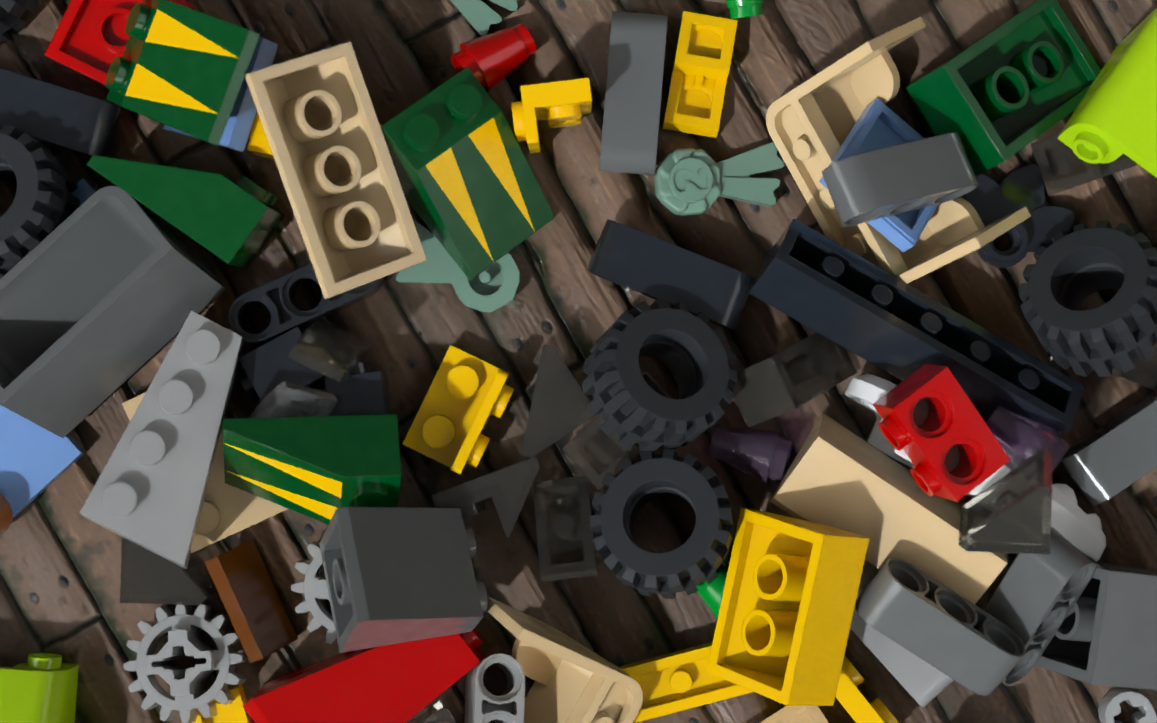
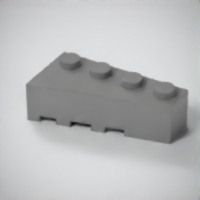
(166, 454)

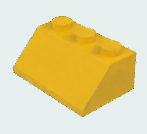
(787, 608)

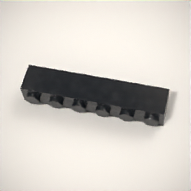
(905, 328)

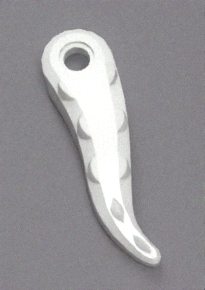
(1066, 516)

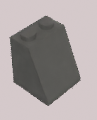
(400, 575)
(1110, 631)

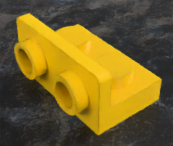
(557, 101)
(458, 409)

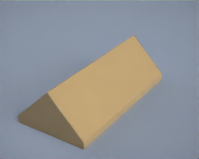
(336, 168)
(863, 491)

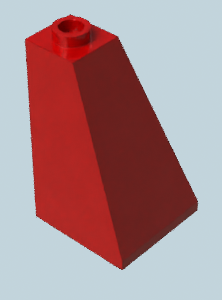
(368, 683)

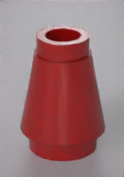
(495, 54)

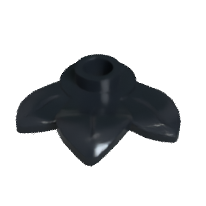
(1016, 191)

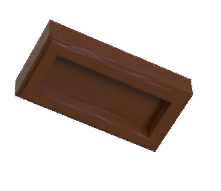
(251, 601)

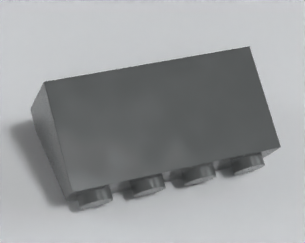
(93, 308)

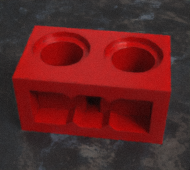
(949, 423)

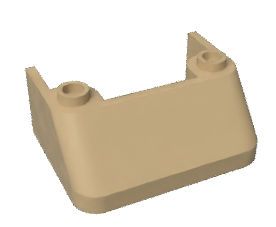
(810, 129)
(569, 678)

